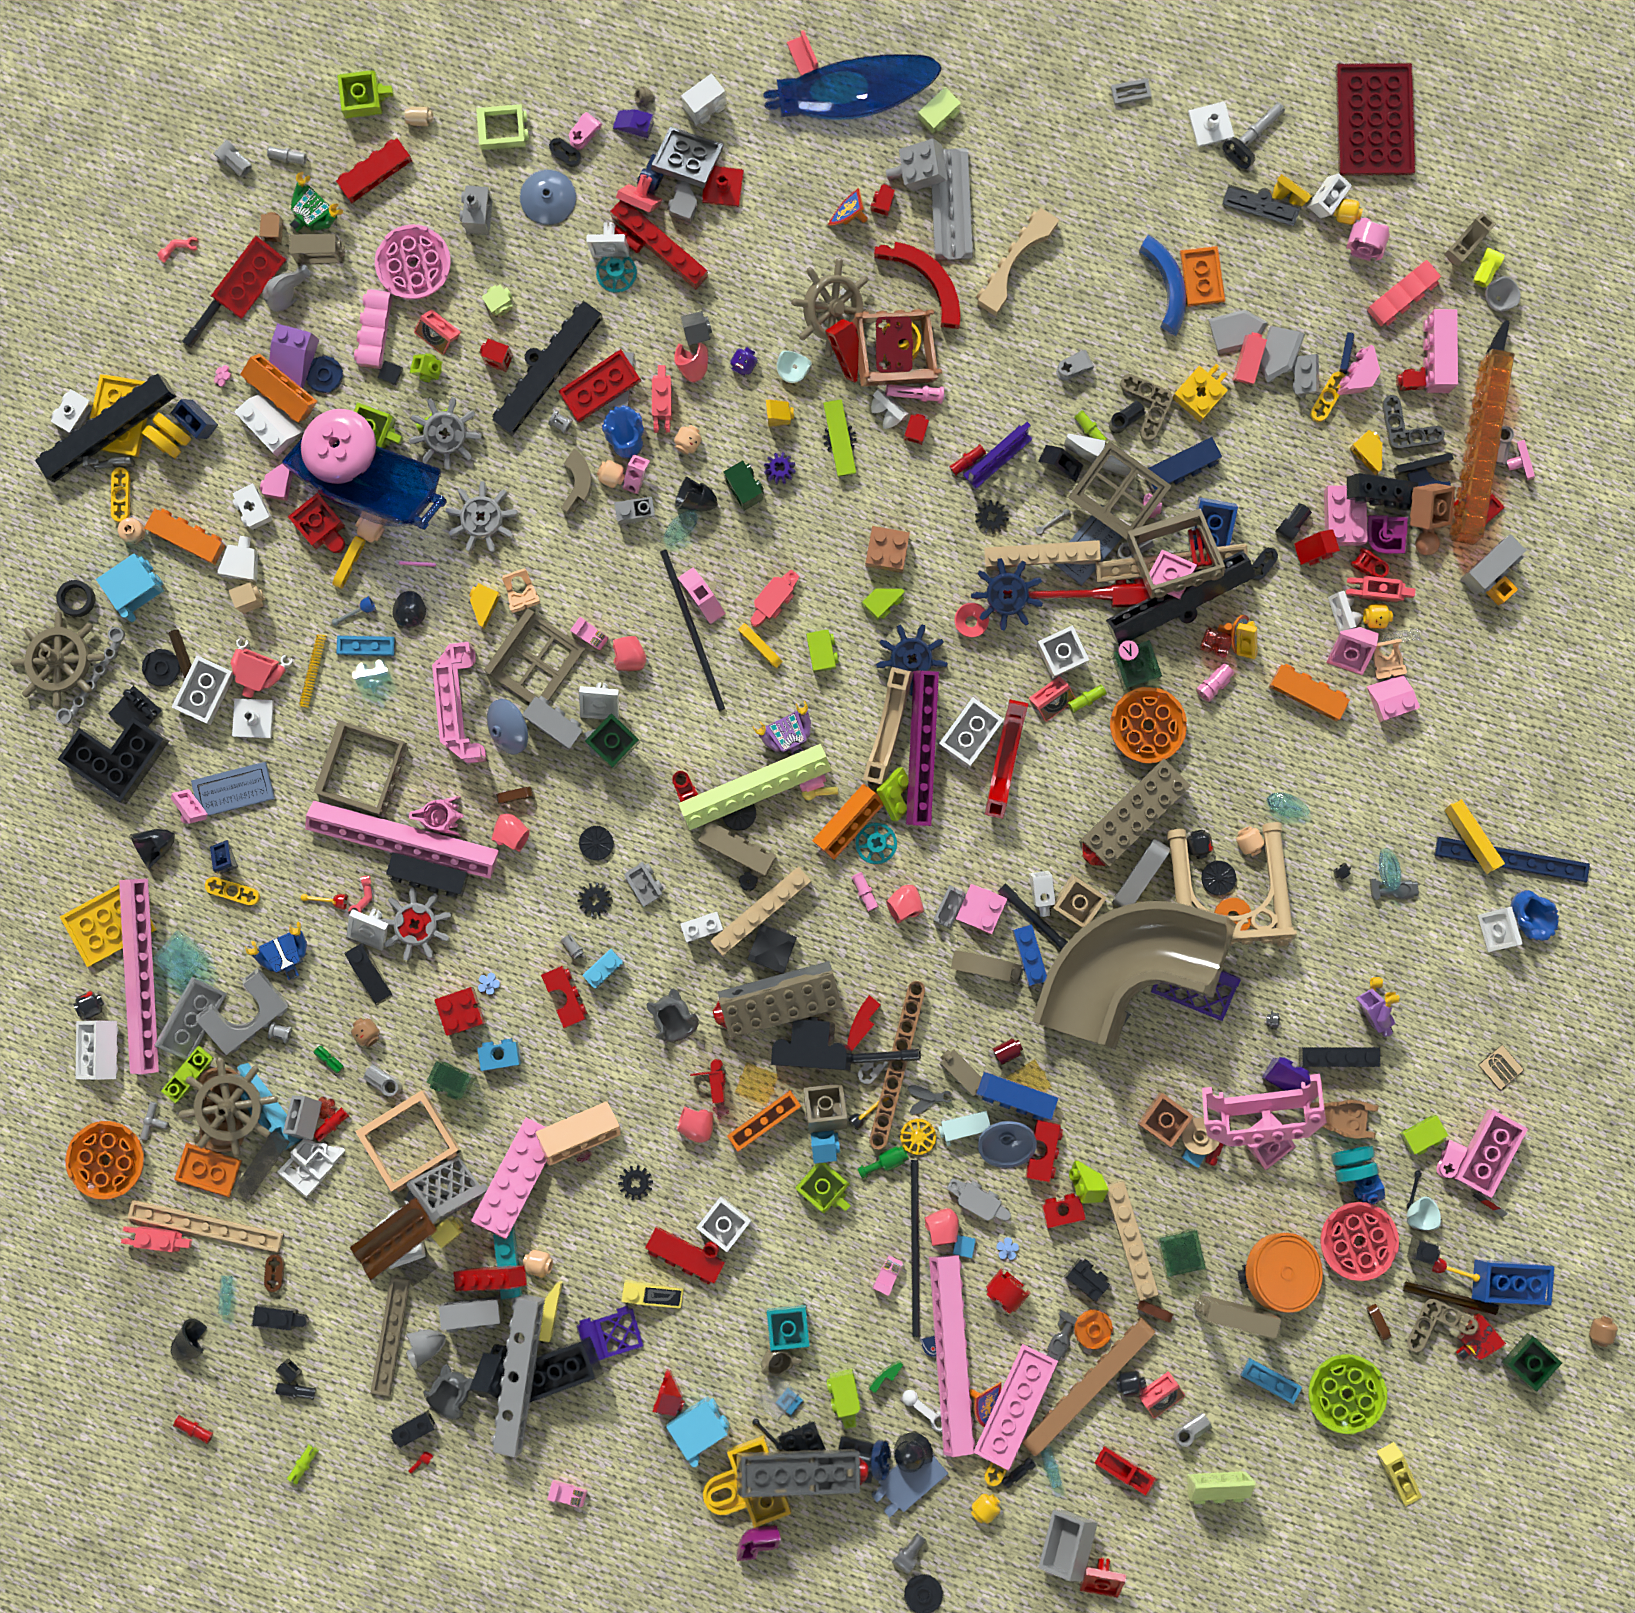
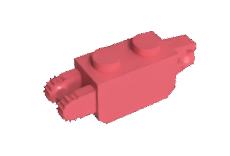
(662, 399)
(1380, 589)
(773, 597)
(156, 1239)

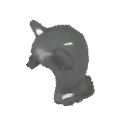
(673, 1017)
(449, 1393)

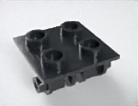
(134, 705)
(802, 1439)

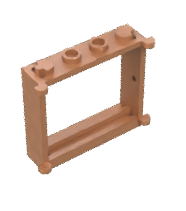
(912, 377)

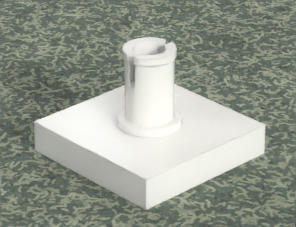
(1210, 124)
(609, 243)
(598, 702)
(253, 718)
(367, 929)
(1500, 929)

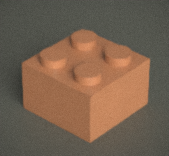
(887, 549)
(1165, 1119)

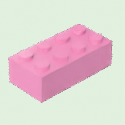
(1441, 350)
(1490, 1153)

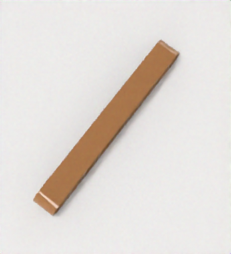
(897, 1074)
(1088, 1387)

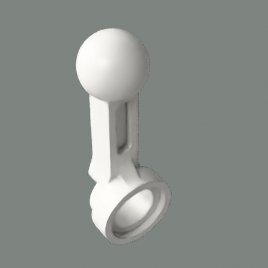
(911, 1399)

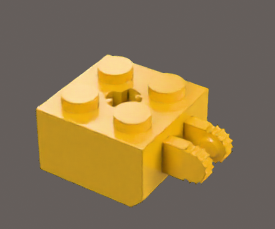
(1201, 381)

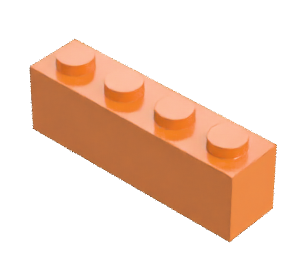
(278, 388)
(184, 536)
(1309, 693)
(848, 821)
(764, 1120)

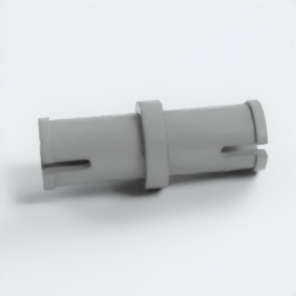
(287, 155)

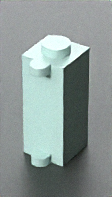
(964, 1126)

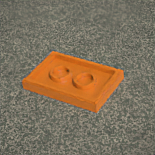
(1202, 276)
(208, 1170)

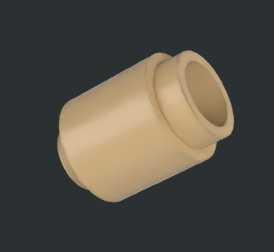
(418, 116)

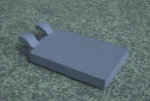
(907, 1487)

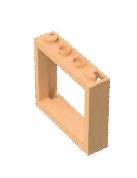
(435, 1162)

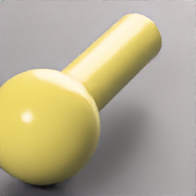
(818, 792)

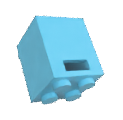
(130, 585)
(698, 1428)

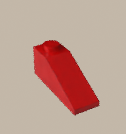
(846, 347)

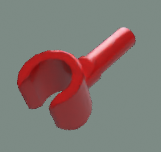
(424, 1458)

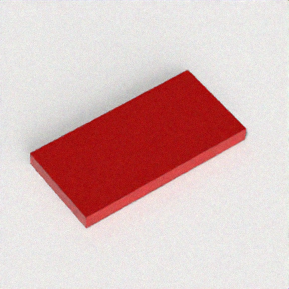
(248, 277)
(600, 385)

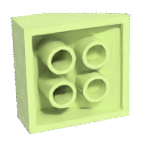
(1220, 1487)

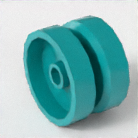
(1355, 1166)

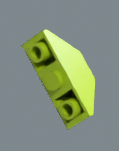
(194, 1067)

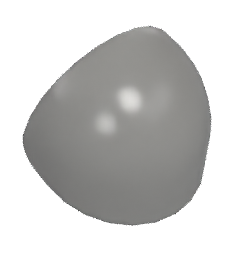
(1508, 292)

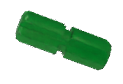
(326, 1057)

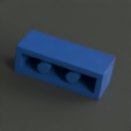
(1029, 955)

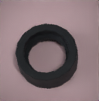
(65, 587)

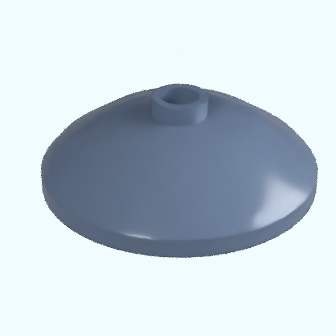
(550, 208)
(507, 726)
(1007, 1144)

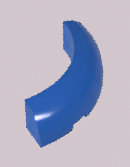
(1173, 282)

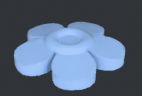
(488, 983)
(1007, 1249)

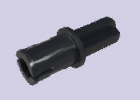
(295, 1391)

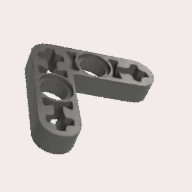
(1400, 431)

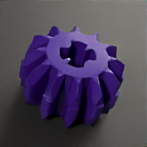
(787, 467)

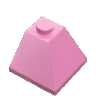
(1353, 649)

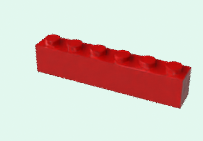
(659, 244)

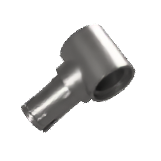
(907, 1556)

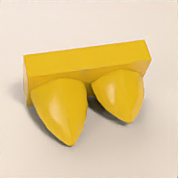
(1285, 186)
(1247, 640)

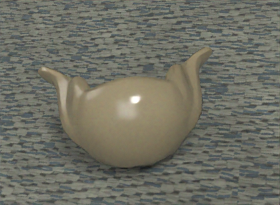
(778, 1362)

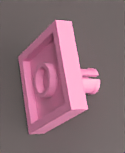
(1170, 567)

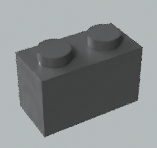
(696, 327)

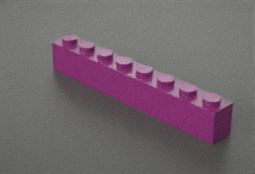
(922, 748)

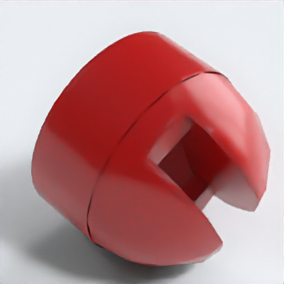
(710, 1250)

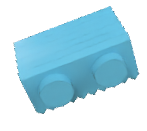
(603, 968)

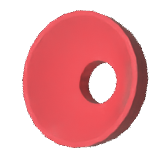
(965, 611)

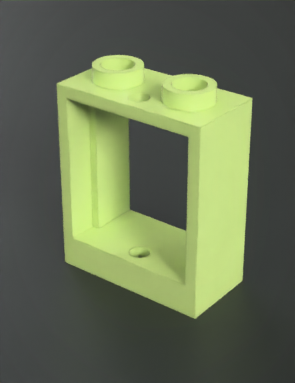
(500, 143)

